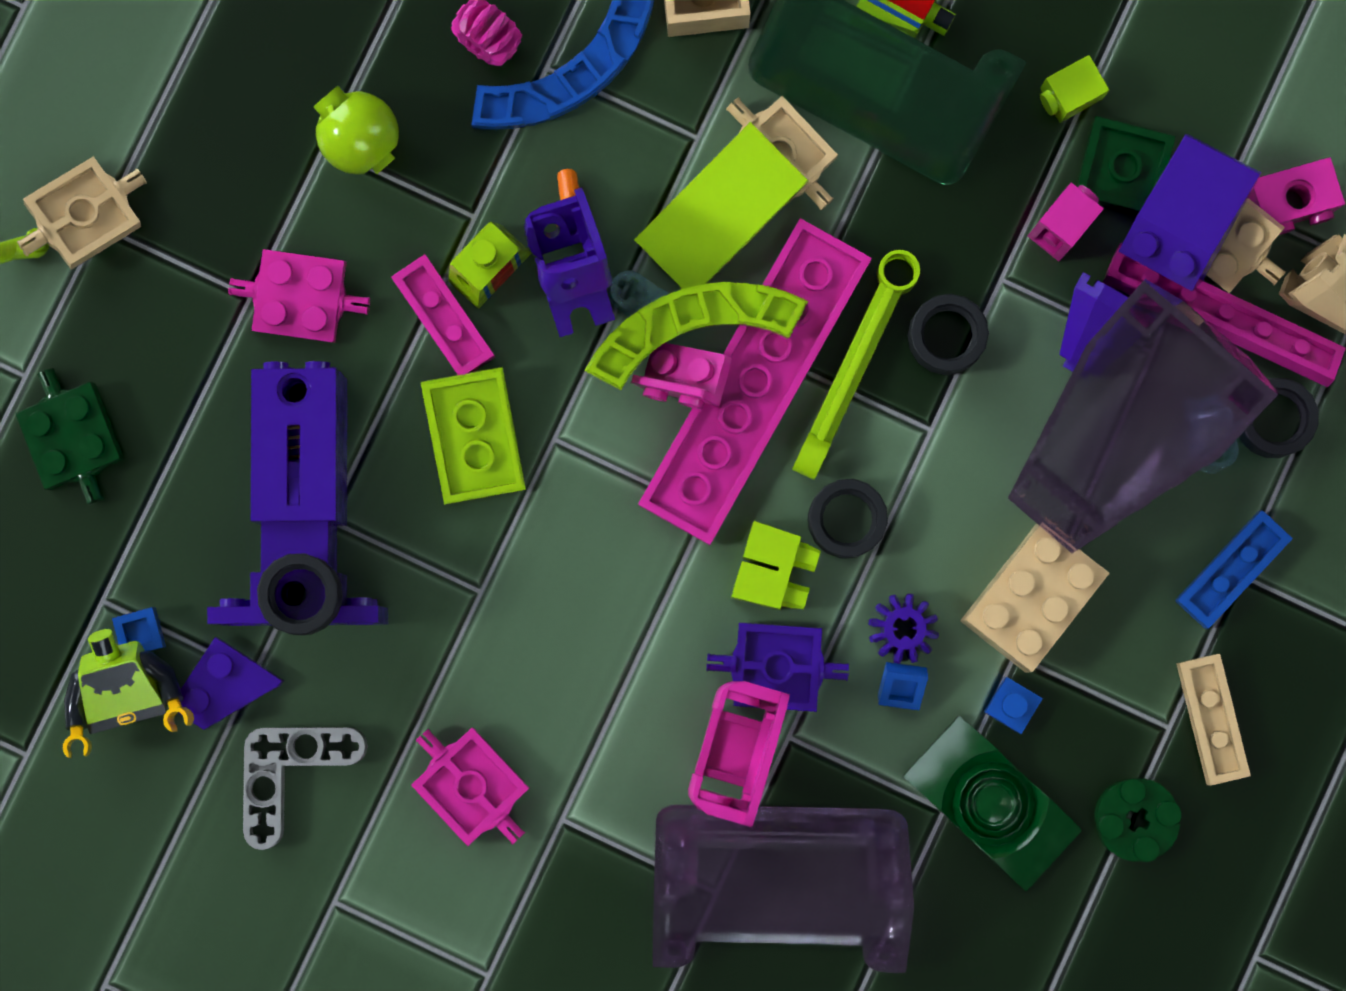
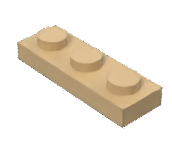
(1213, 719)

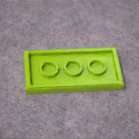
(721, 209)

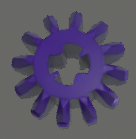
(904, 642)

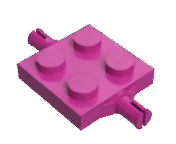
(299, 296)
(470, 786)

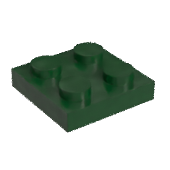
(1123, 163)

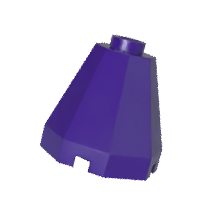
(1087, 314)

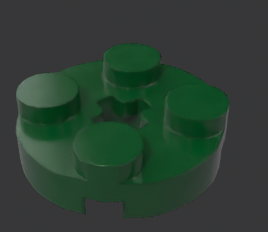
(1144, 843)

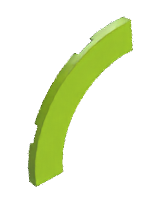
(689, 310)

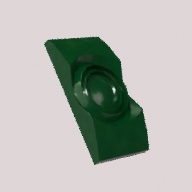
(992, 803)

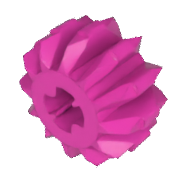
(486, 32)

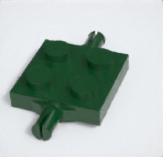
(69, 436)

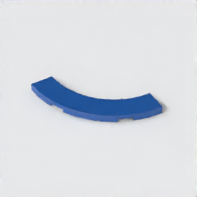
(572, 83)

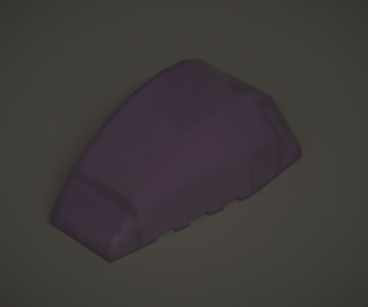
(1138, 417)

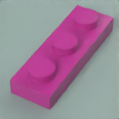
(443, 316)

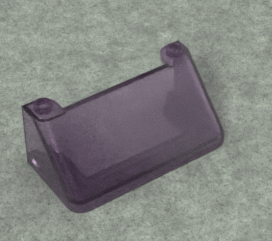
(783, 881)

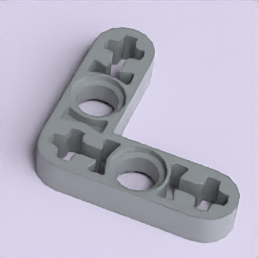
(274, 768)

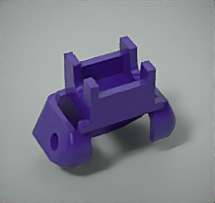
(575, 279)

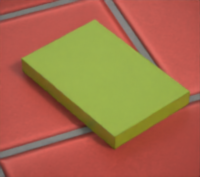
(473, 435)

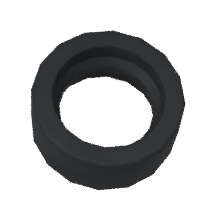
(957, 304)
(1308, 423)
(869, 496)
(268, 585)

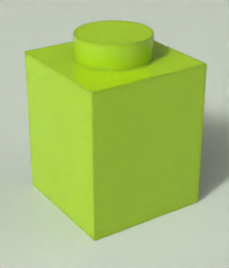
(1073, 89)

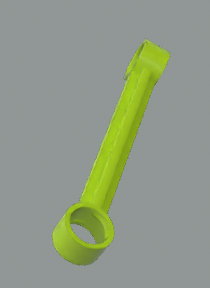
(853, 366)

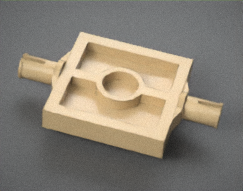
(795, 140)
(82, 212)
(1247, 249)

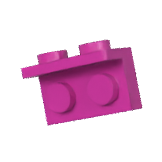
(685, 373)

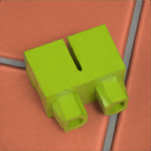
(778, 550)

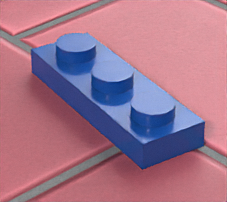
(1233, 569)

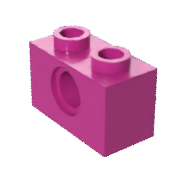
(1315, 185)
(1066, 220)

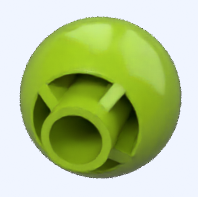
(356, 131)

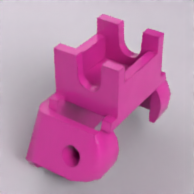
(738, 751)

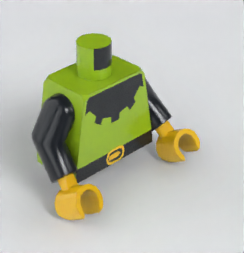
(119, 688)

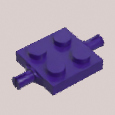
(781, 660)

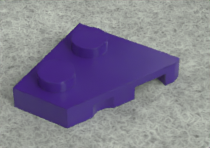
(224, 684)

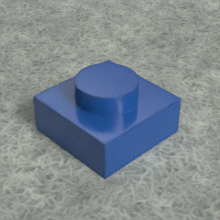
(140, 627)
(902, 686)
(1013, 705)

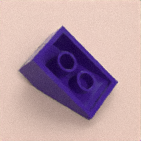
(1190, 212)

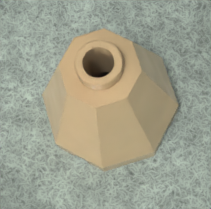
(1321, 284)

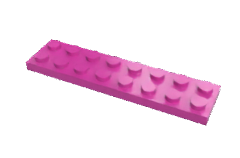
(724, 442)

